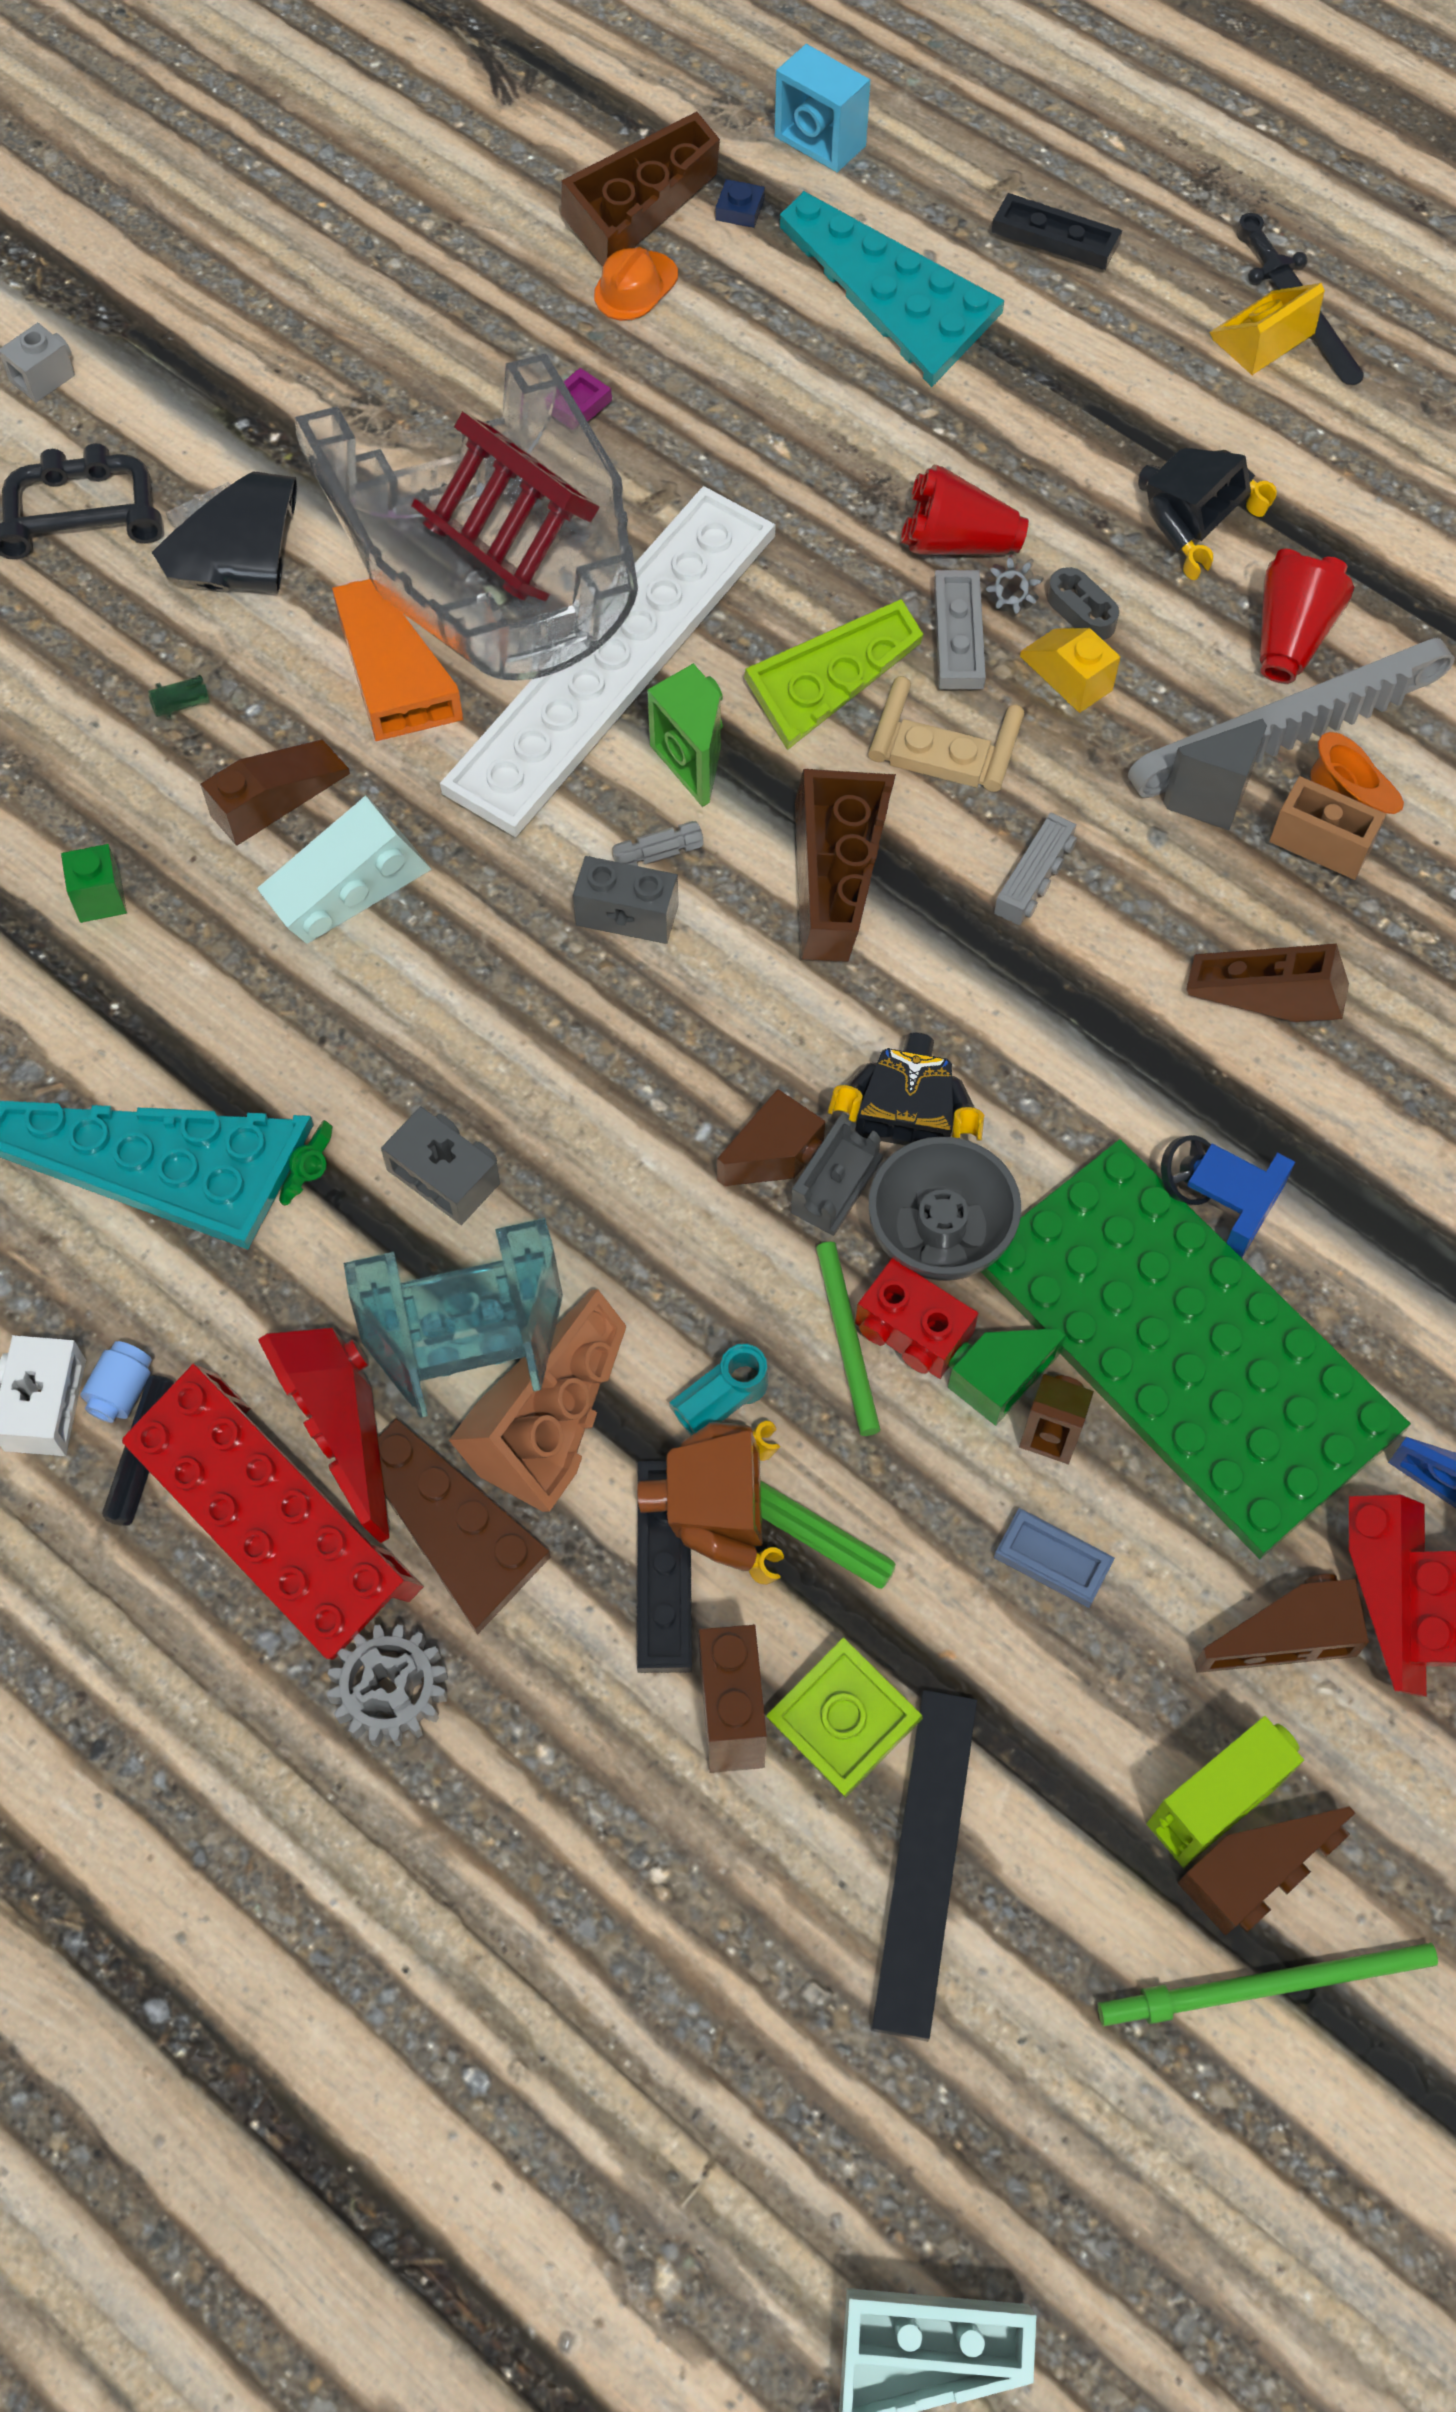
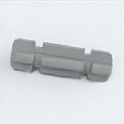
(659, 844)

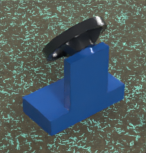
(1228, 1181)

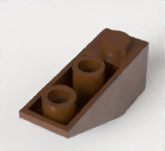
(1251, 1864)

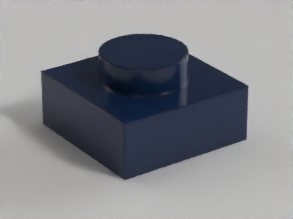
(740, 203)

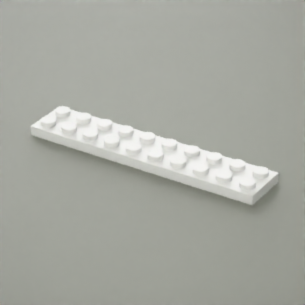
(567, 713)

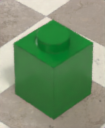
(93, 883)

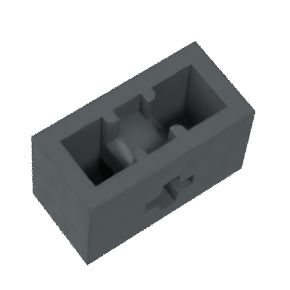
(626, 899)
(441, 1164)

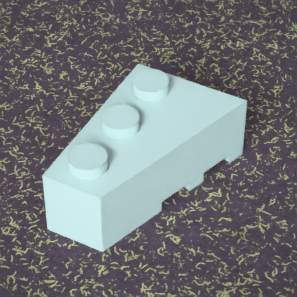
(342, 872)
(931, 2350)

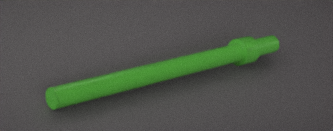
(1159, 2004)

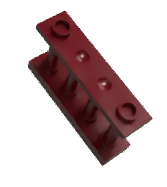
(536, 484)

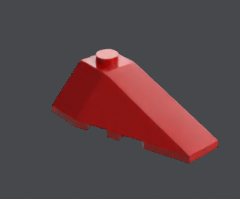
(337, 1398)

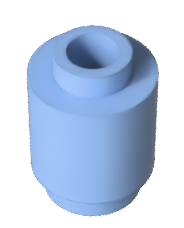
(116, 1382)

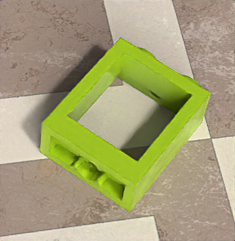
(1225, 1790)

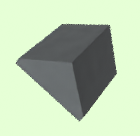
(1214, 774)

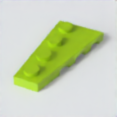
(824, 673)

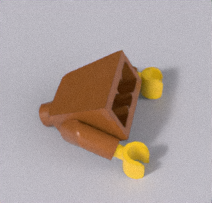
(716, 1495)

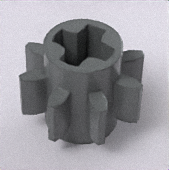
(1002, 582)

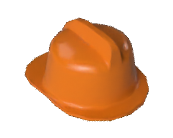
(634, 282)
(1351, 772)

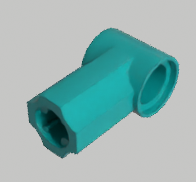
(717, 1393)

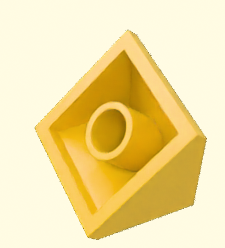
(1271, 326)

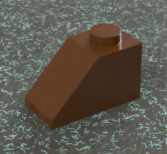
(772, 1144)
(1056, 1417)

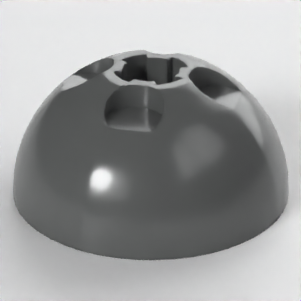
(944, 1186)

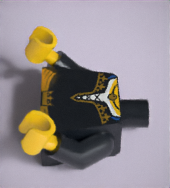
(1196, 494)
(908, 1096)

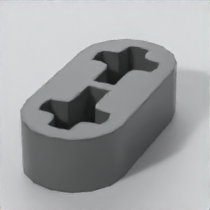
(1085, 602)

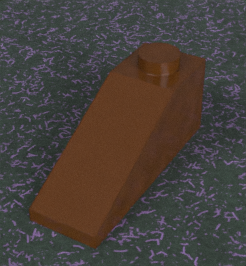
(269, 786)
(1275, 982)
(1305, 1625)

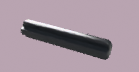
(131, 1473)

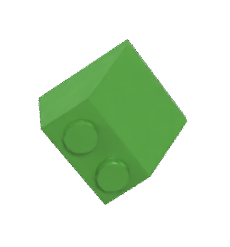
(687, 728)

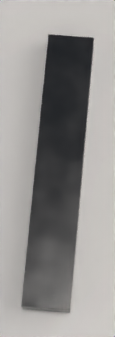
(924, 1867)

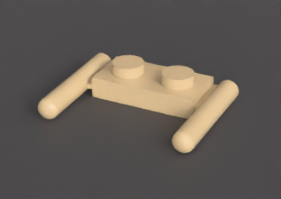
(942, 751)

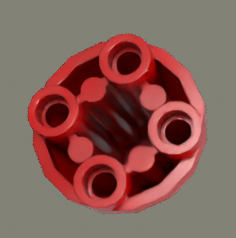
(960, 518)
(1299, 610)

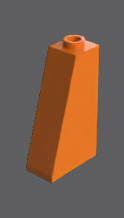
(395, 669)

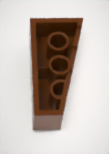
(837, 846)

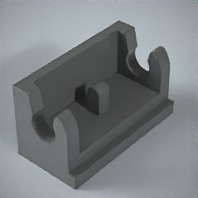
(836, 1176)

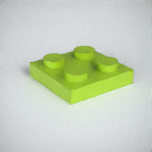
(844, 1717)

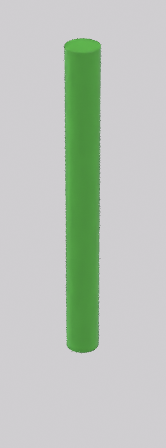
(848, 1339)

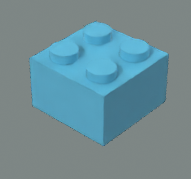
(821, 107)

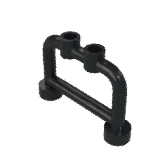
(97, 464)

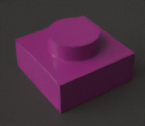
(588, 393)

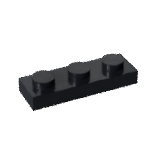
(1056, 231)

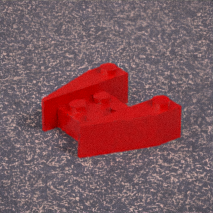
(1404, 1587)

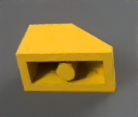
(1074, 664)

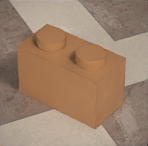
(1327, 827)

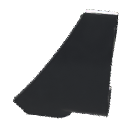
(233, 537)

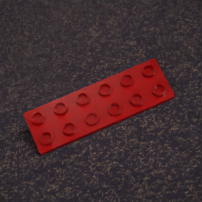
(266, 1512)

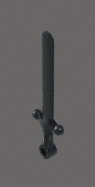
(1279, 269)

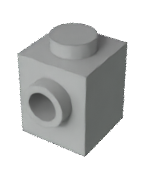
(37, 362)

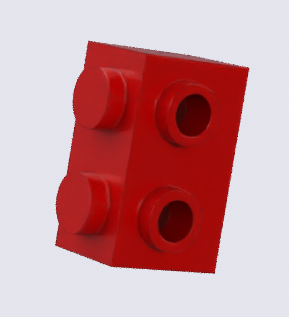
(915, 1319)

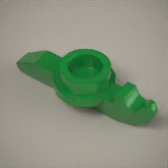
(306, 1163)

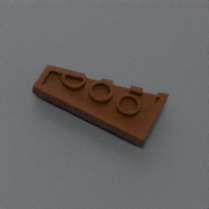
(461, 1532)

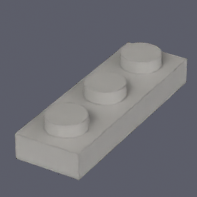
(959, 629)

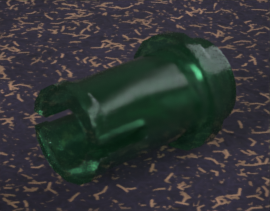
(178, 696)

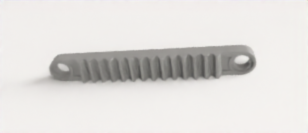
(1314, 708)

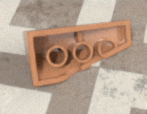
(531, 1437)

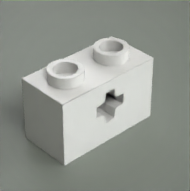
(47, 1419)

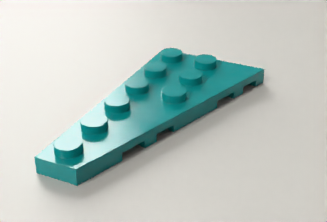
(897, 290)
(167, 1162)

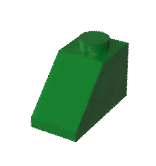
(1002, 1368)

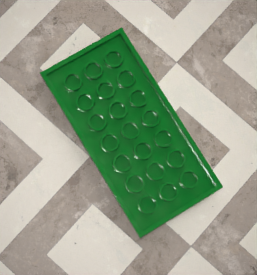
(1194, 1348)

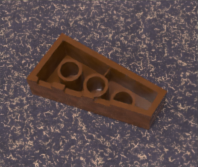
(640, 186)

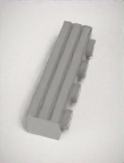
(1035, 868)

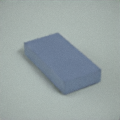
(1054, 1557)

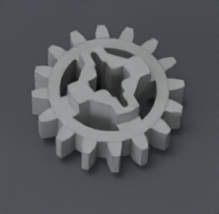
(371, 1698)

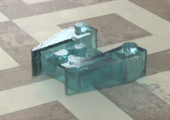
(461, 1315)

